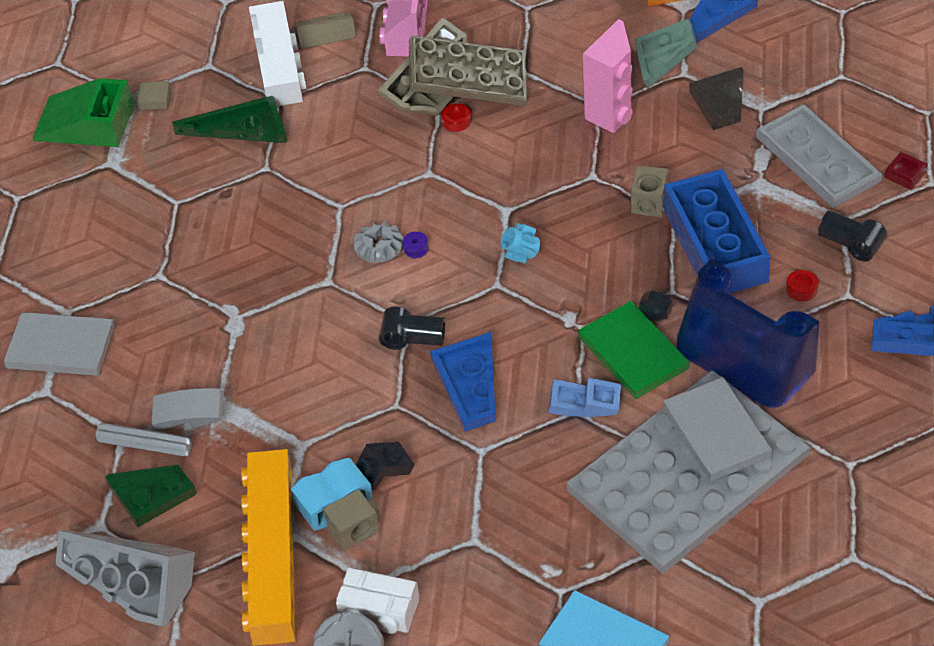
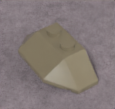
(397, 87)

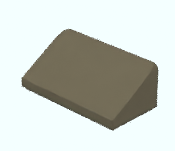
(325, 29)

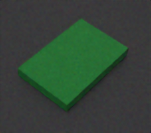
(633, 349)

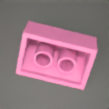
(401, 21)
(608, 79)

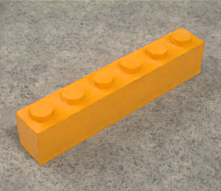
(270, 548)

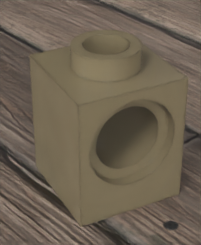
(648, 191)
(352, 519)

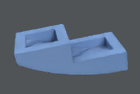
(588, 400)

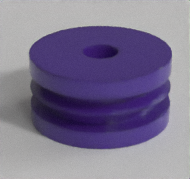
(415, 244)

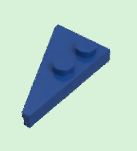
(716, 14)

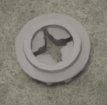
(385, 249)

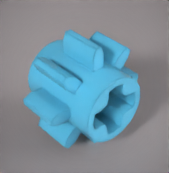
(520, 243)

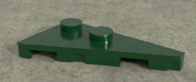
(246, 121)

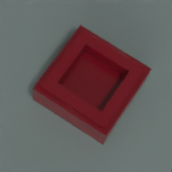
(906, 170)

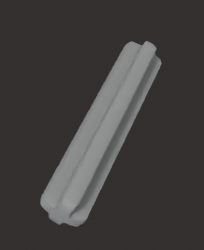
(143, 439)

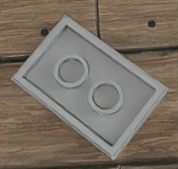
(59, 343)
(717, 429)

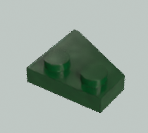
(150, 491)

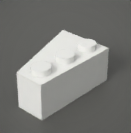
(276, 54)

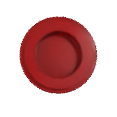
(456, 117)
(802, 285)

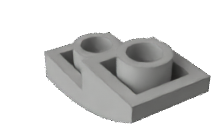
(188, 406)

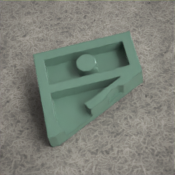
(664, 49)

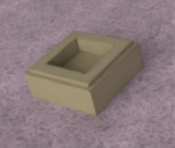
(153, 95)

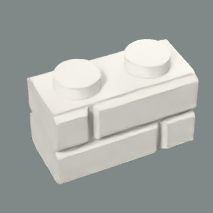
(380, 598)

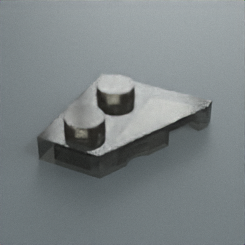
(720, 97)

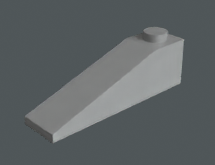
(134, 574)

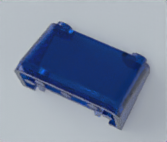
(744, 346)

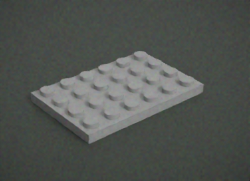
(661, 497)

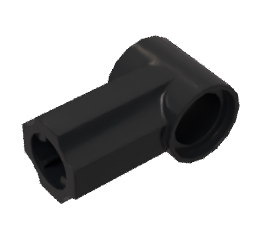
(860, 238)
(401, 328)

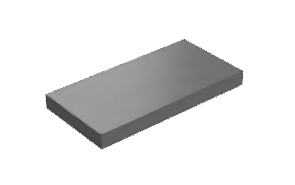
(818, 156)

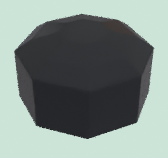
(655, 305)

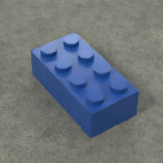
(716, 227)

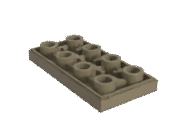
(467, 70)

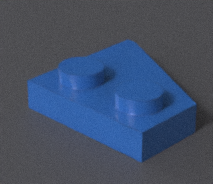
(905, 334)

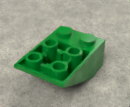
(87, 114)

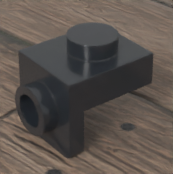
(383, 460)

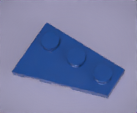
(468, 379)

